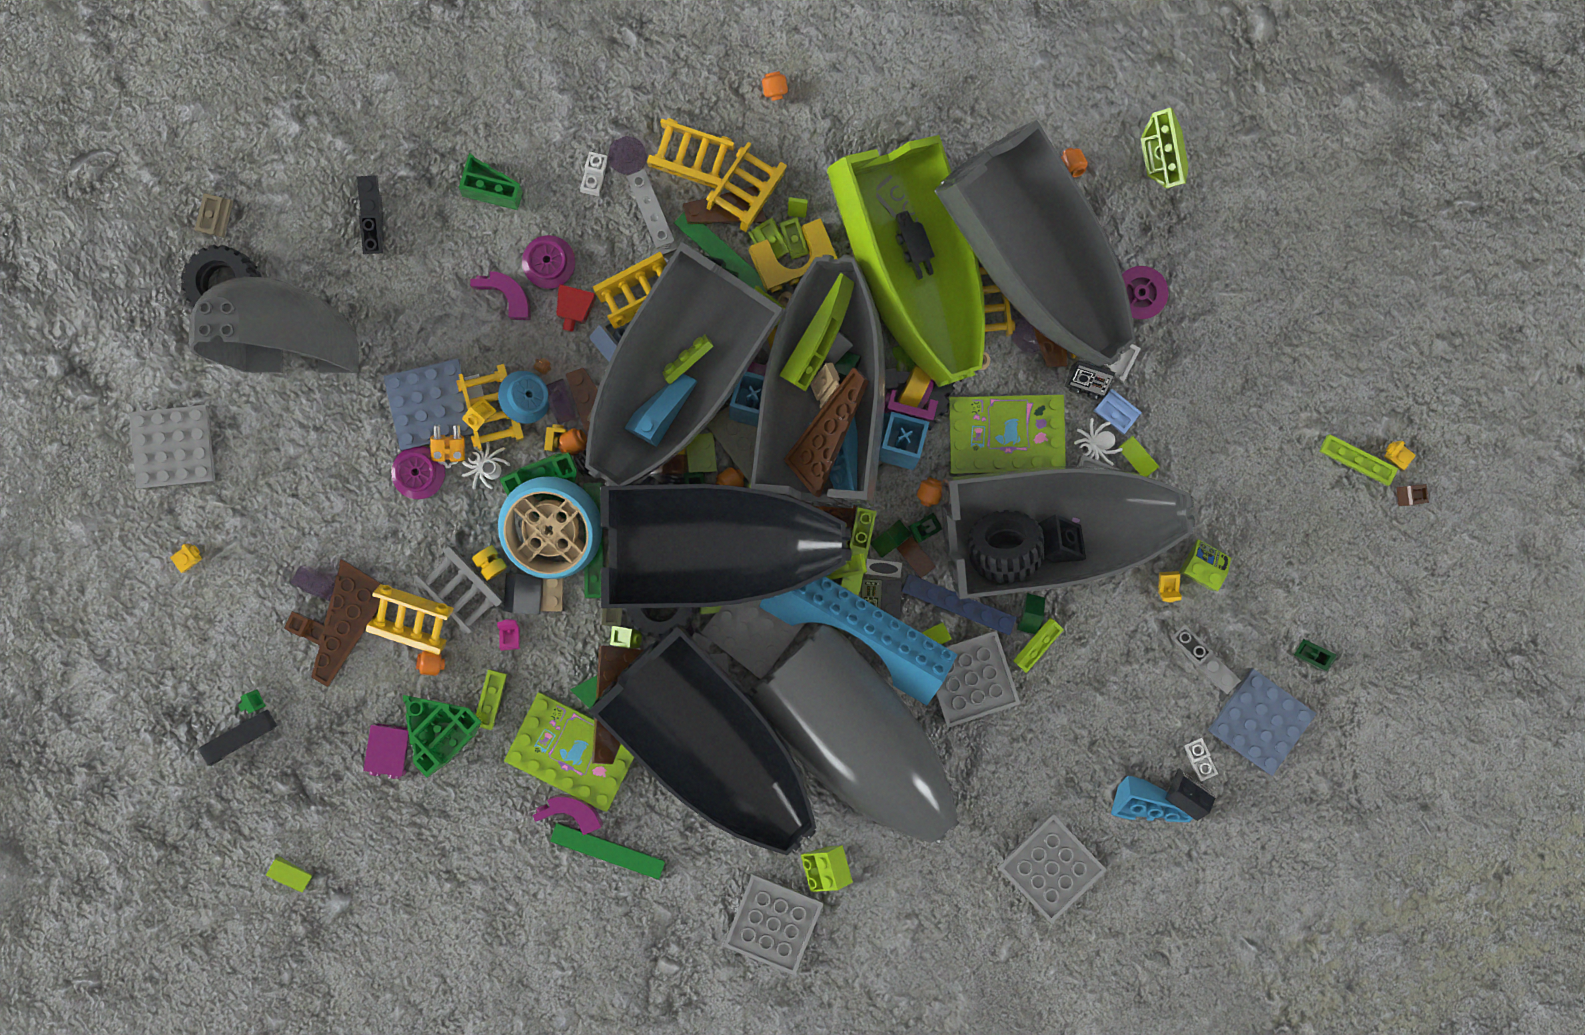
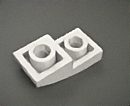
(594, 174)
(1200, 760)

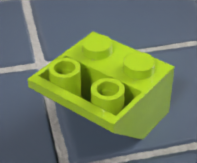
(826, 869)

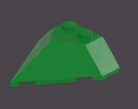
(556, 465)
(437, 731)

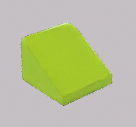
(797, 207)

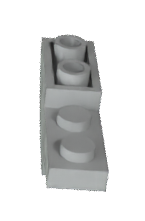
(1205, 660)

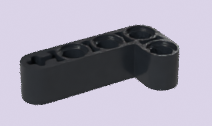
(237, 737)

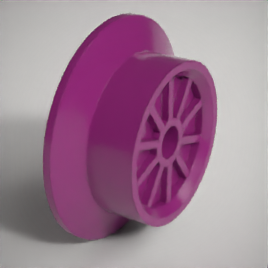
(556, 271)
(1153, 290)
(429, 478)

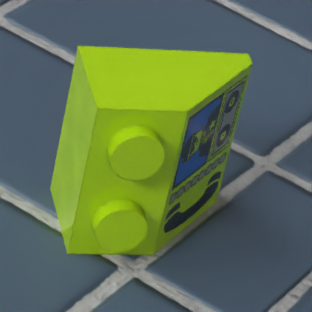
(1206, 566)

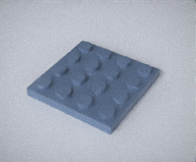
(426, 398)
(1261, 722)

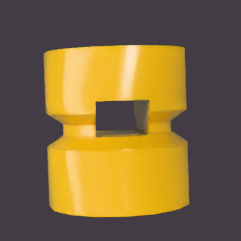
(489, 562)

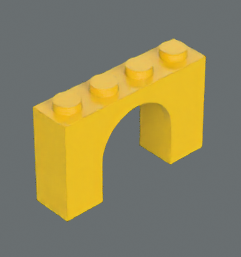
(775, 275)

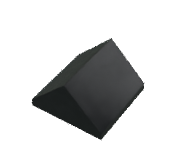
(522, 593)

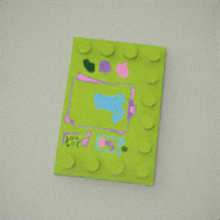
(1006, 433)
(558, 749)

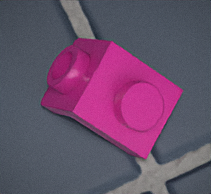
(509, 635)

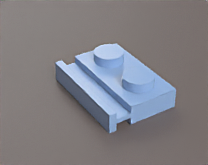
(1117, 411)

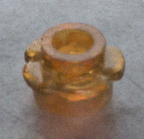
(542, 365)

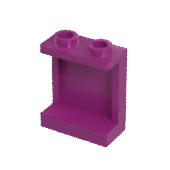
(926, 415)
(386, 750)

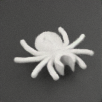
(1099, 442)
(485, 466)

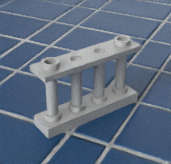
(652, 212)
(466, 571)

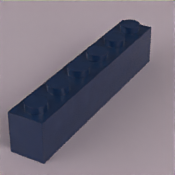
(964, 607)

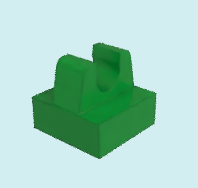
(251, 702)

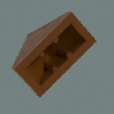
(1412, 495)

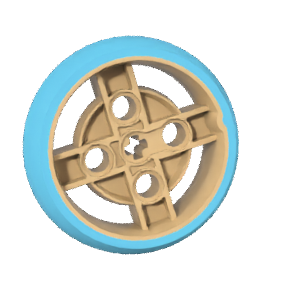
(575, 552)

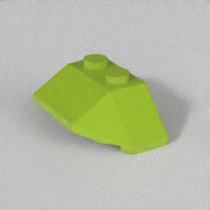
(1165, 149)

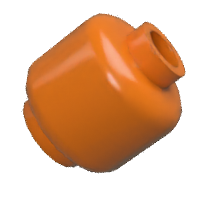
(774, 85)
(1074, 161)
(572, 441)
(731, 477)
(929, 492)
(430, 663)

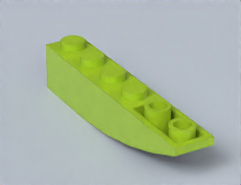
(819, 335)
(859, 544)

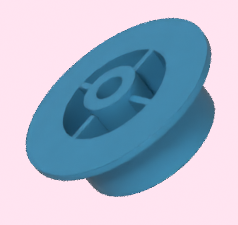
(523, 397)

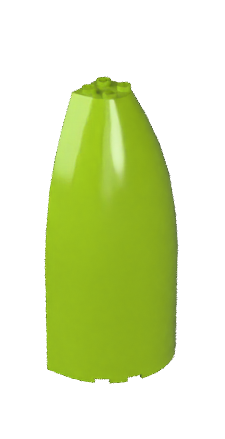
(931, 318)

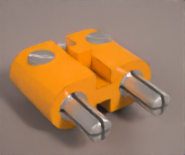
(447, 448)

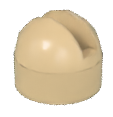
(781, 299)

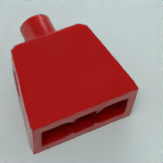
(574, 306)

